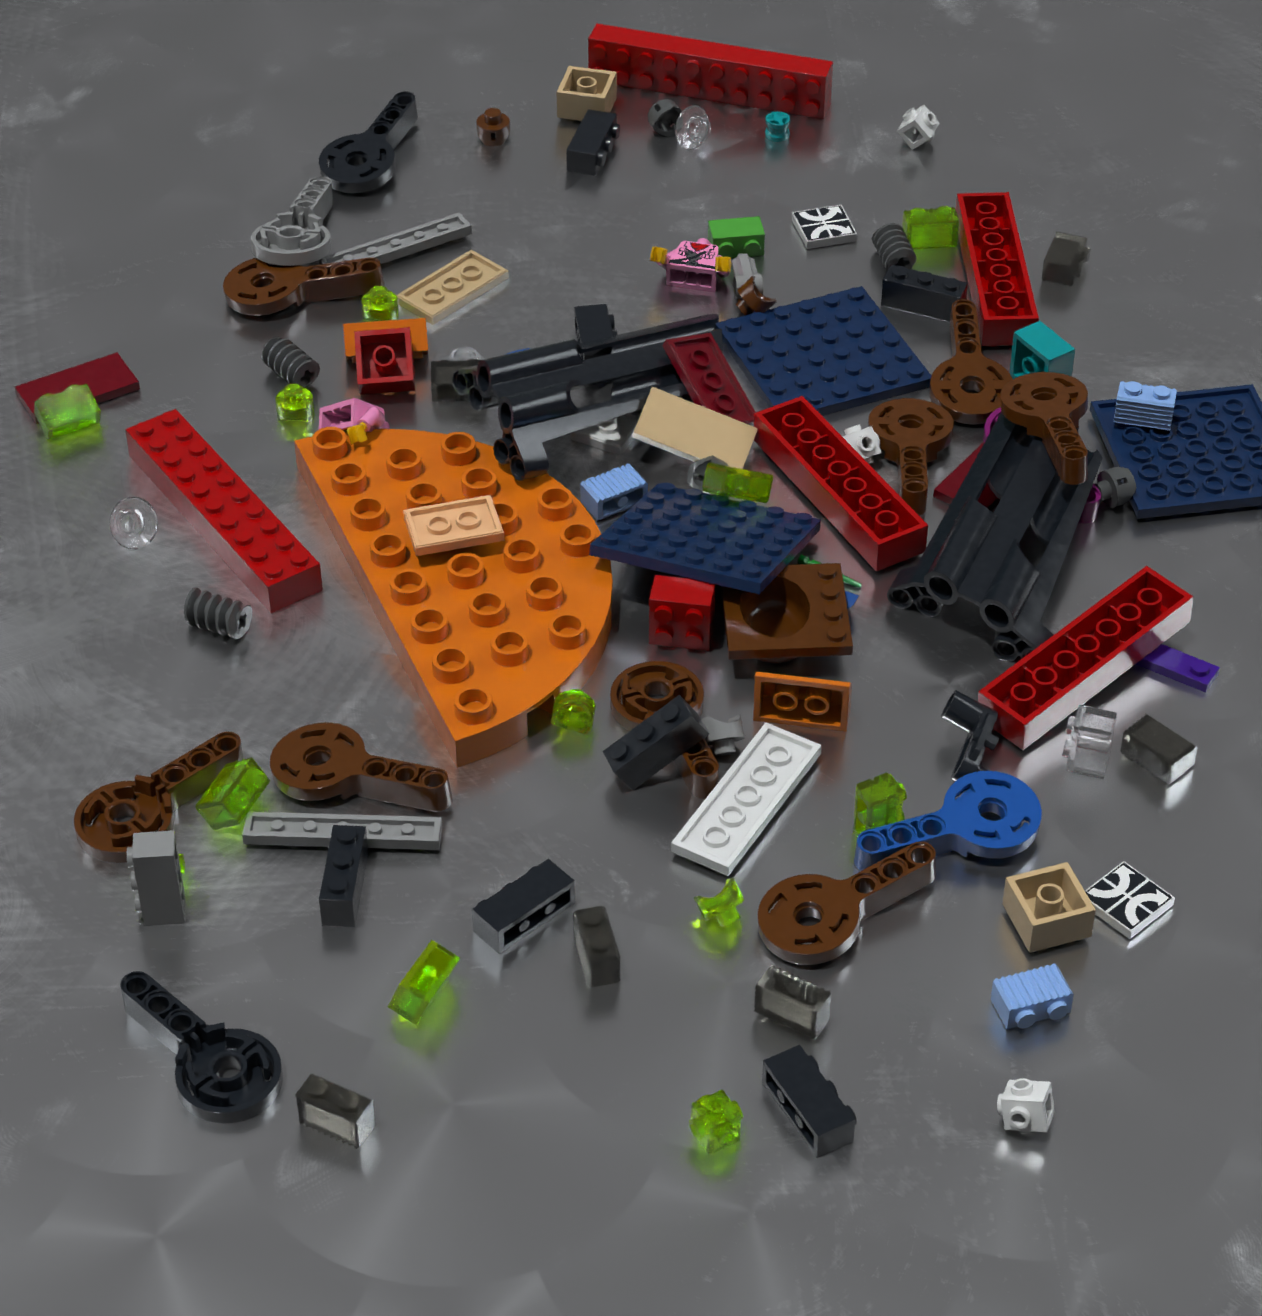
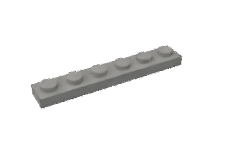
(406, 241)
(316, 829)

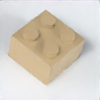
(585, 90)
(1048, 907)

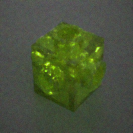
(716, 1121)

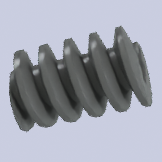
(893, 246)
(290, 362)
(216, 614)

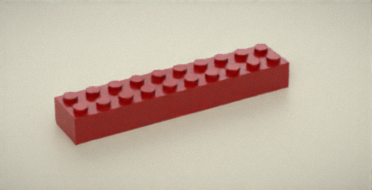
(713, 70)
(224, 511)

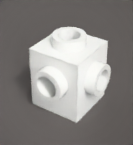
(918, 126)
(864, 441)
(1026, 1105)

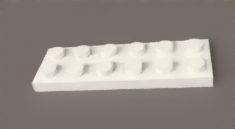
(746, 799)

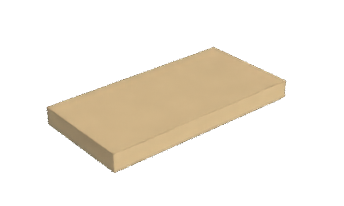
(452, 287)
(693, 430)

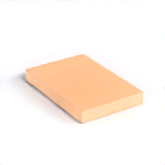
(453, 525)

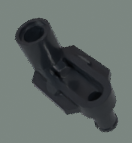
(978, 722)

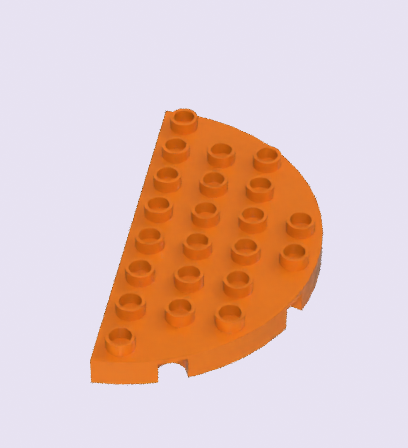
(476, 625)

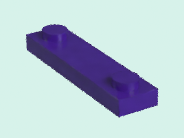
(1180, 667)

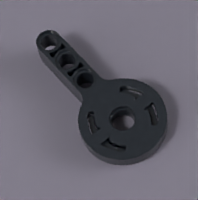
(366, 148)
(204, 1053)

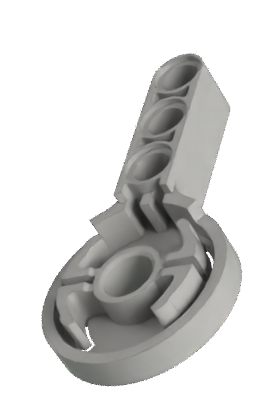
(298, 234)

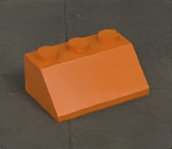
(417, 328)
(802, 701)

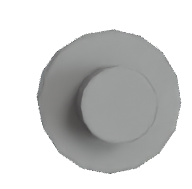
(723, 734)

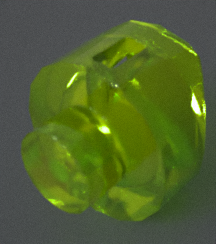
(380, 304)
(295, 403)
(574, 711)
(722, 905)

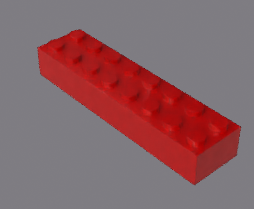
(995, 266)
(840, 483)
(1086, 656)

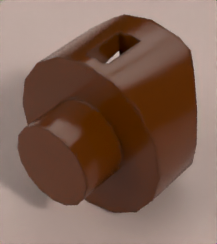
(496, 122)
(752, 299)

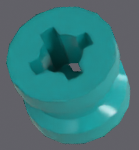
(777, 126)

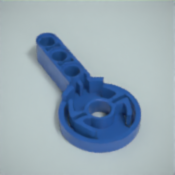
(960, 819)

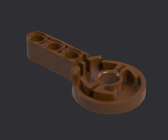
(280, 286)
(967, 371)
(1051, 409)
(911, 436)
(668, 679)
(352, 770)
(155, 798)
(837, 899)

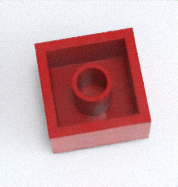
(384, 360)
(681, 612)

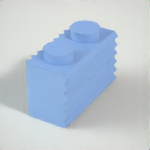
(1145, 405)
(612, 491)
(1031, 996)

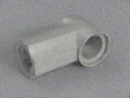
(743, 268)

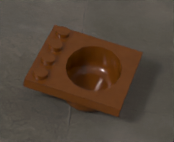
(791, 618)

